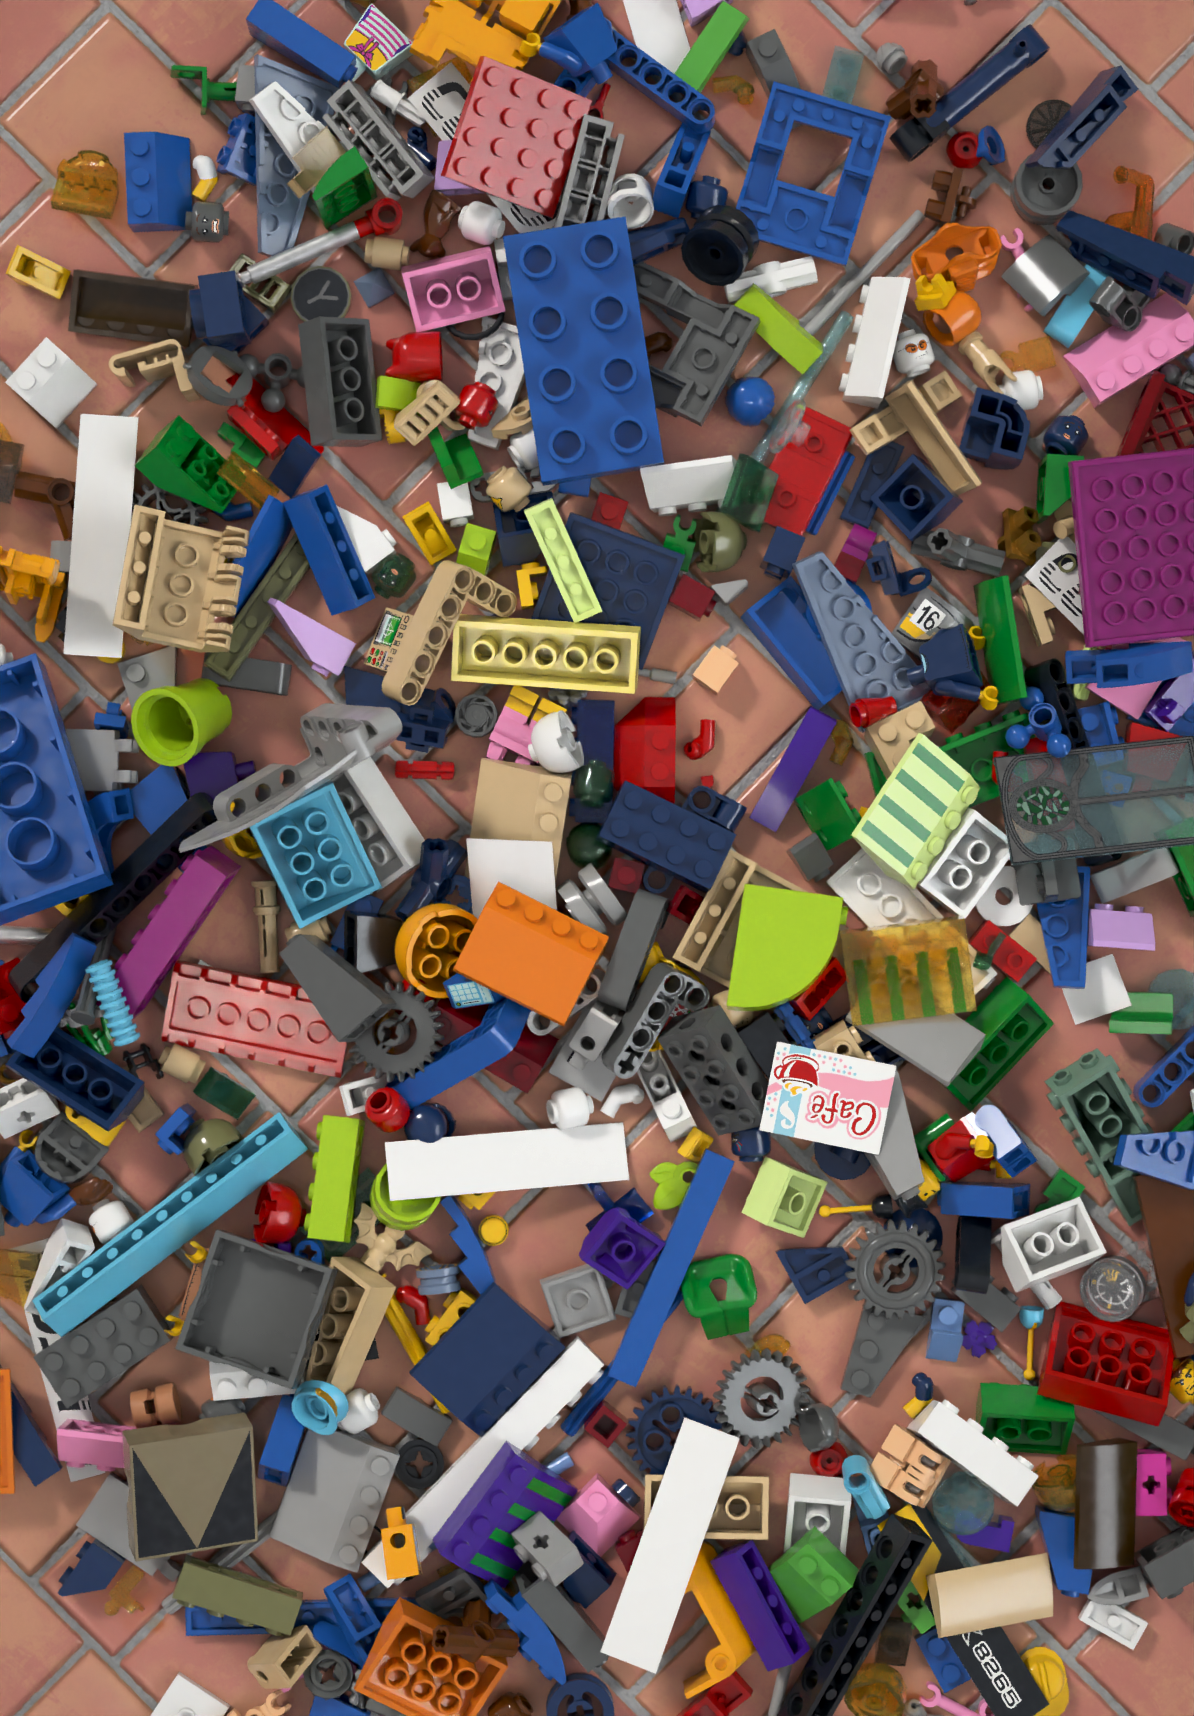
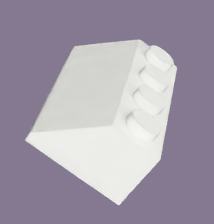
(875, 340)
(379, 821)
(974, 1452)

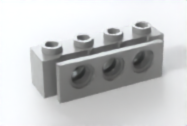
(382, 139)
(585, 168)

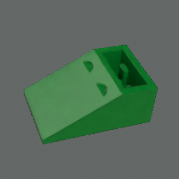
(186, 466)
(828, 813)

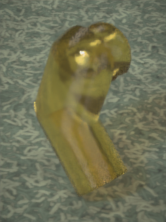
(736, 85)
(843, 740)

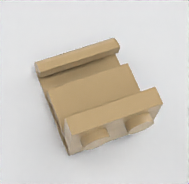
(163, 361)

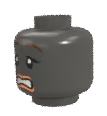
(207, 221)

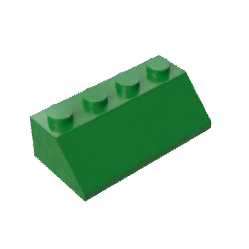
(1011, 1028)

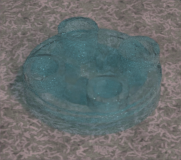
(962, 1504)

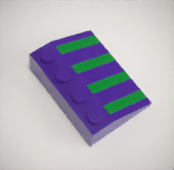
(497, 1504)

